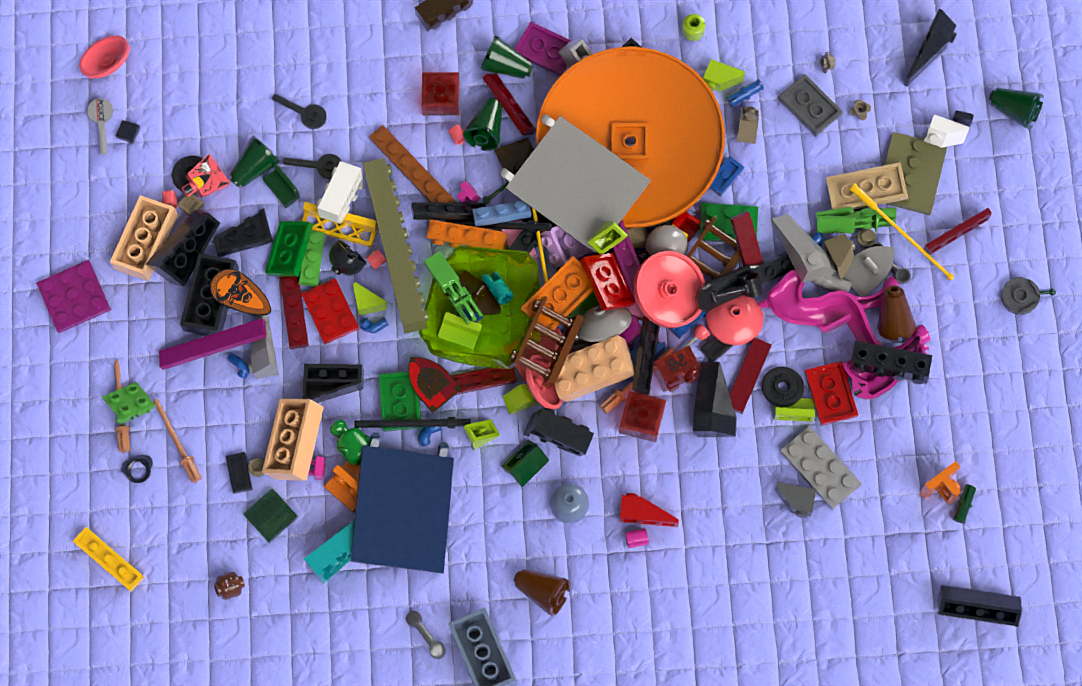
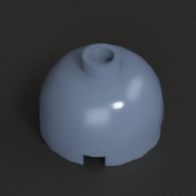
(569, 503)

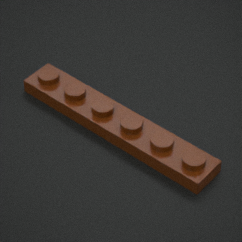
(410, 167)

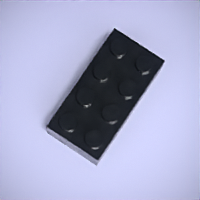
(201, 311)

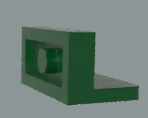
(281, 186)
(525, 462)

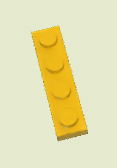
(108, 559)

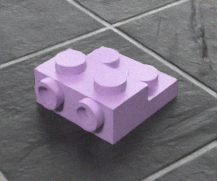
(562, 246)

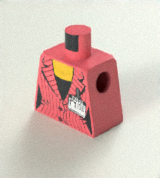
(205, 178)

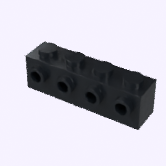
(891, 362)
(979, 605)

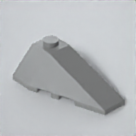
(805, 254)
(263, 355)

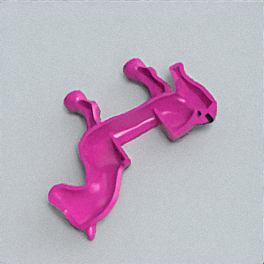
(832, 312)

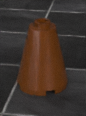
(895, 315)
(543, 589)

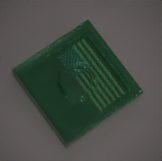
(270, 515)

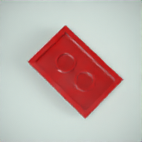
(607, 281)
(330, 311)
(831, 393)

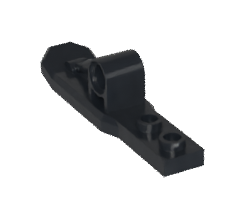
(742, 281)

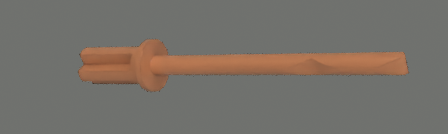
(618, 396)
(122, 431)
(187, 462)

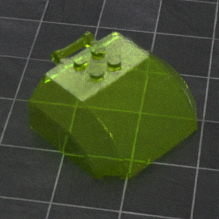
(498, 332)

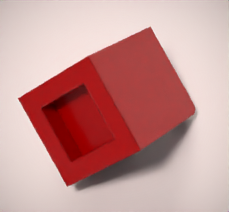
(687, 224)

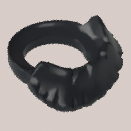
(128, 464)

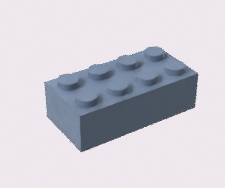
(482, 650)

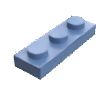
(501, 213)

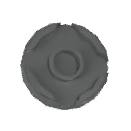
(1020, 301)

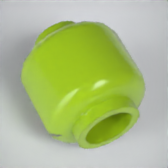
(693, 27)

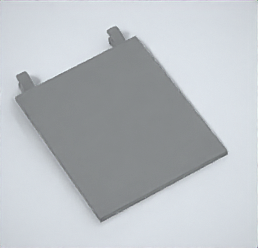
(576, 181)

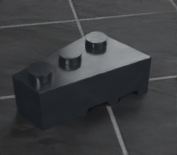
(331, 380)
(559, 431)

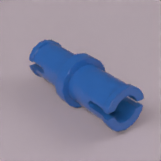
(745, 93)

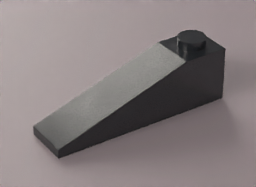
(937, 40)
(713, 405)

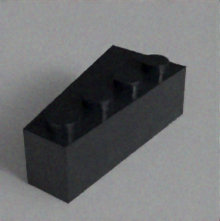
(180, 252)

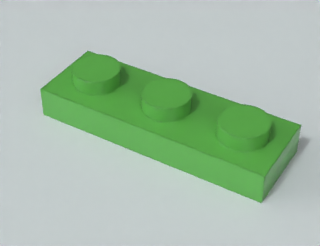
(312, 260)

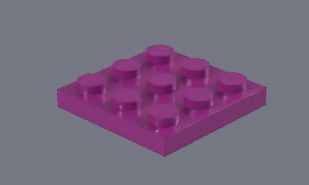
(73, 296)

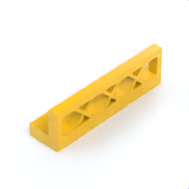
(350, 220)

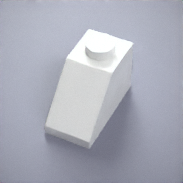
(945, 132)

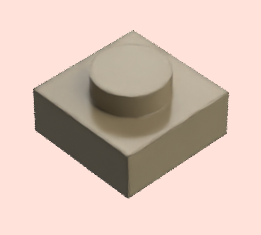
(190, 203)

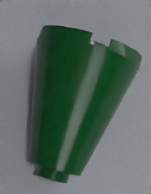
(506, 60)
(1018, 105)
(485, 126)
(253, 162)

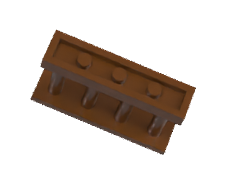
(728, 262)
(564, 341)

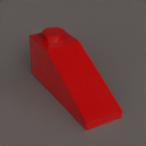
(641, 511)

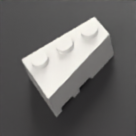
(339, 192)

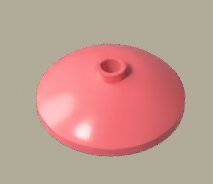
(104, 57)
(736, 328)
(545, 397)

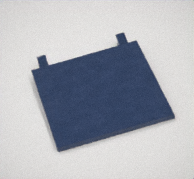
(402, 508)

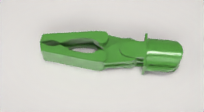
(846, 220)
(448, 282)

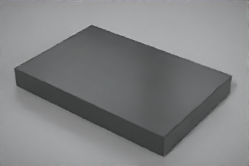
(810, 105)

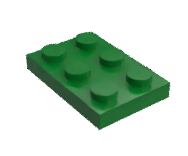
(723, 213)
(289, 248)
(398, 399)

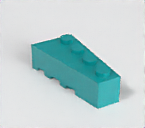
(332, 554)

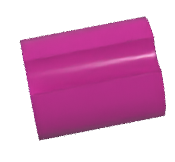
(637, 538)

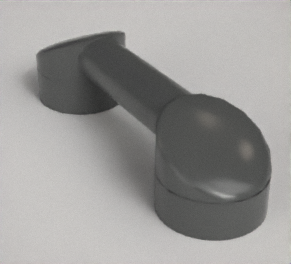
(902, 275)
(436, 648)

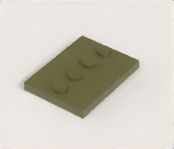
(921, 170)

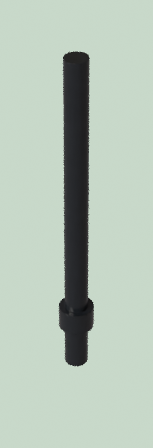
(531, 226)
(450, 422)

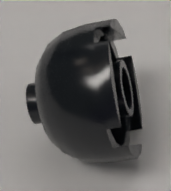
(345, 260)

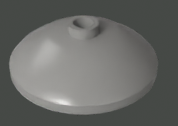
(602, 325)

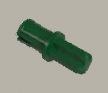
(964, 504)

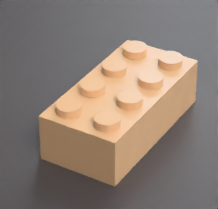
(143, 237)
(594, 368)
(293, 439)

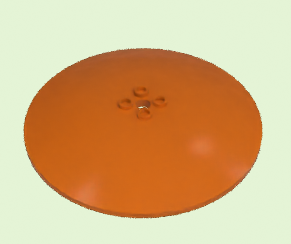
(659, 106)

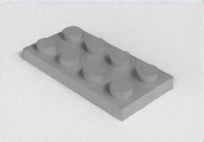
(820, 467)

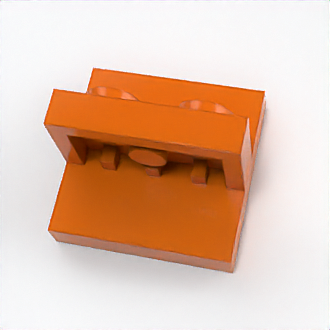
(943, 484)
(345, 485)

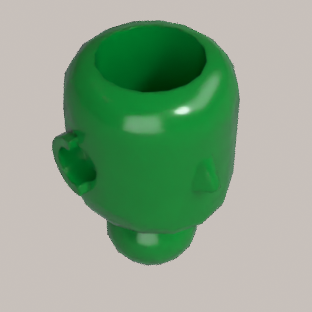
(349, 441)

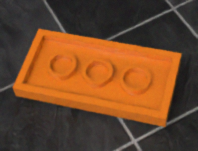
(564, 293)

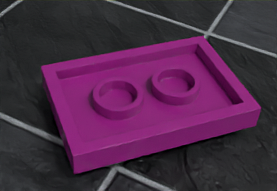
(543, 48)

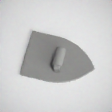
(870, 269)

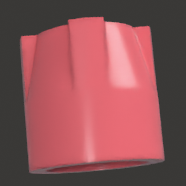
(457, 134)
(169, 198)
(376, 259)

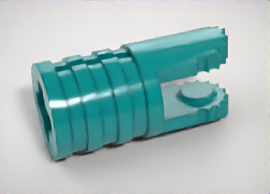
(498, 288)

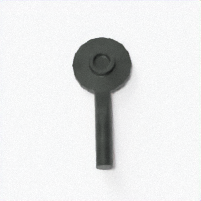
(312, 116)
(324, 165)

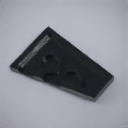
(247, 235)

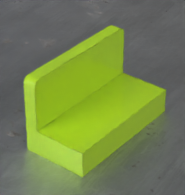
(457, 332)
(800, 411)

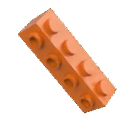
(463, 235)

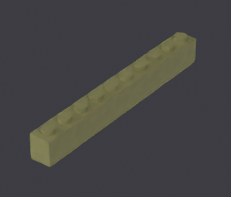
(395, 247)

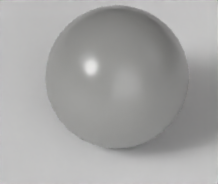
(666, 239)

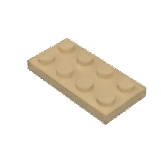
(880, 183)

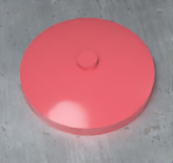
(667, 289)

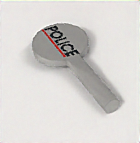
(100, 112)

